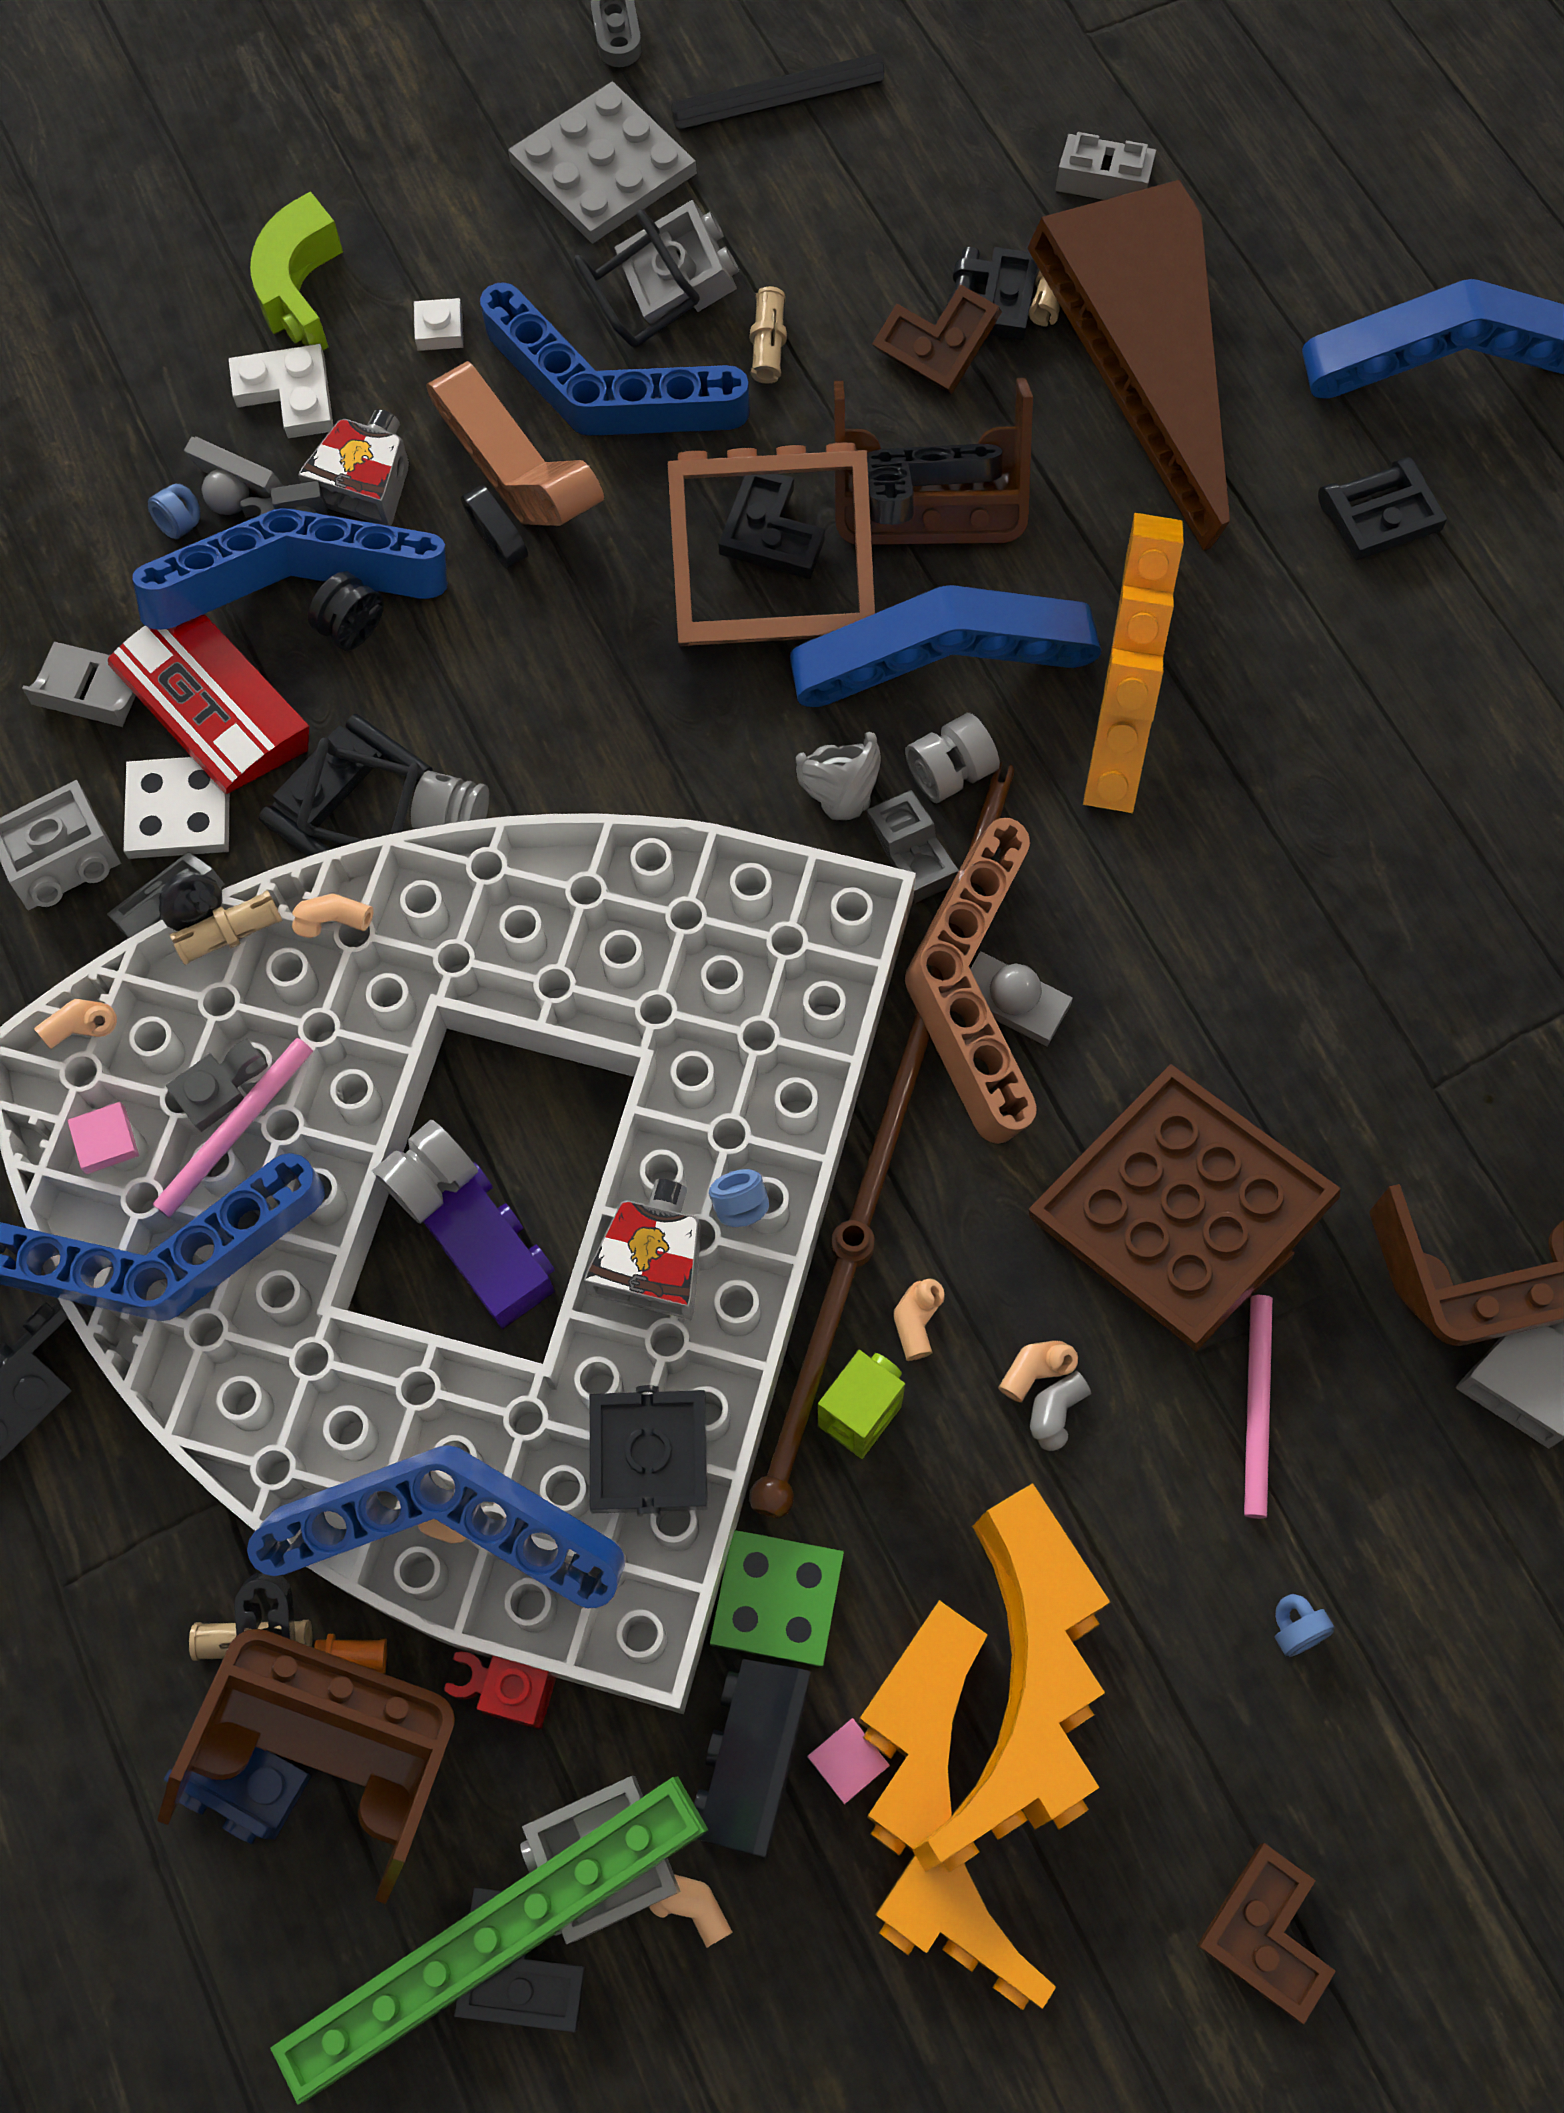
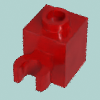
(506, 1689)

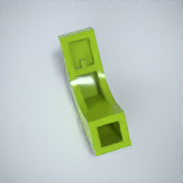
(283, 256)

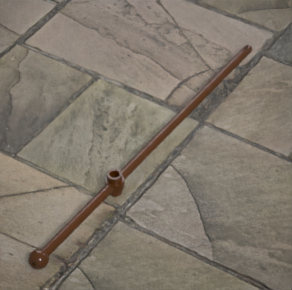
(772, 1493)

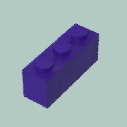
(489, 1252)

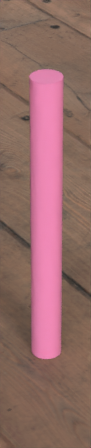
(232, 1127)
(1258, 1407)

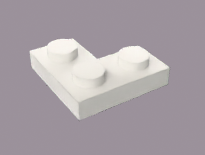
(288, 376)

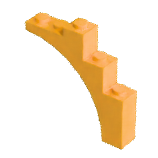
(1135, 662)
(1048, 1607)
(915, 1718)

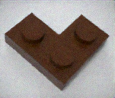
(940, 350)
(1251, 1938)

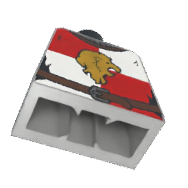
(361, 468)
(650, 1254)

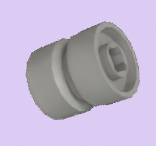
(957, 755)
(425, 1171)

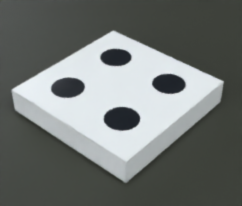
(173, 810)

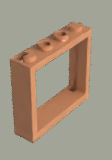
(746, 462)

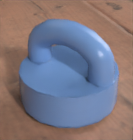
(170, 512)
(739, 1198)
(1303, 1633)

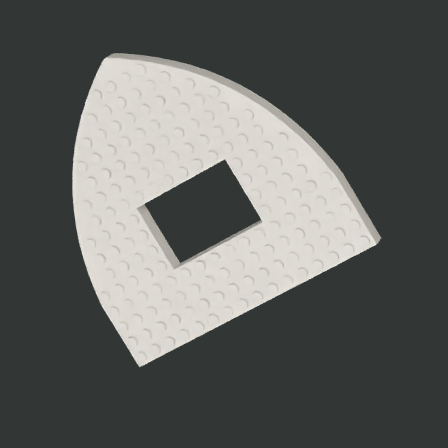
(648, 946)

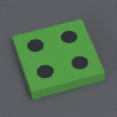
(777, 1598)

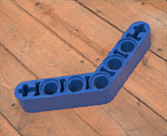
(1434, 326)
(610, 399)
(284, 546)
(942, 625)
(173, 1257)
(458, 1509)

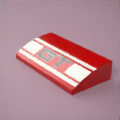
(211, 701)

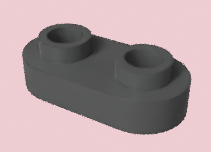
(616, 31)

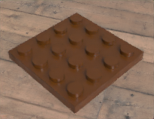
(1184, 1206)

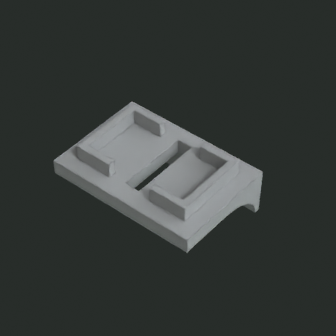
(1082, 164)
(64, 679)

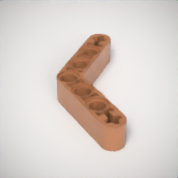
(530, 487)
(962, 994)

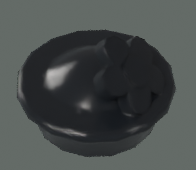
(188, 900)

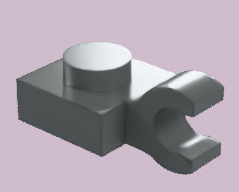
(300, 497)
(210, 1088)

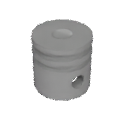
(447, 800)

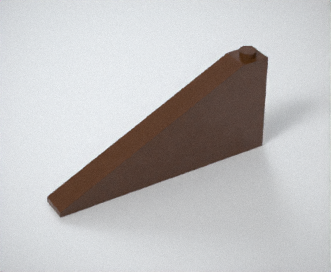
(1141, 305)

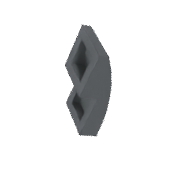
(912, 844)

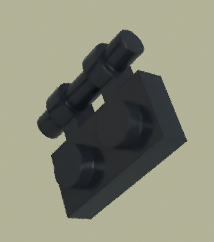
(1009, 285)

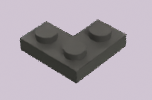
(142, 907)

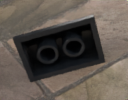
(752, 1755)

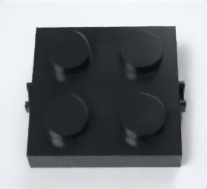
(648, 1451)

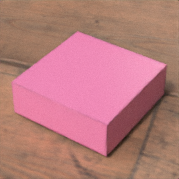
(103, 1138)
(848, 1761)

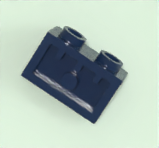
(252, 1801)

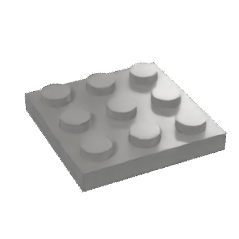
(602, 162)

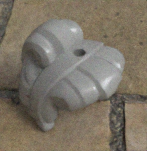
(841, 776)

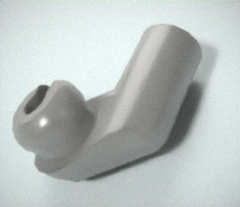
(1051, 1407)

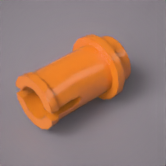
(362, 1652)

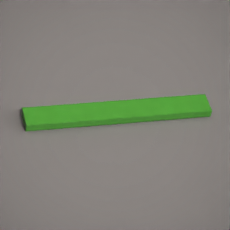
(488, 1939)

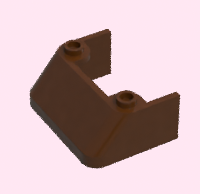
(950, 512)
(1474, 1308)
(325, 1717)

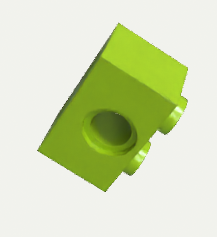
(861, 1402)

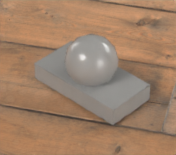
(229, 477)
(1020, 998)

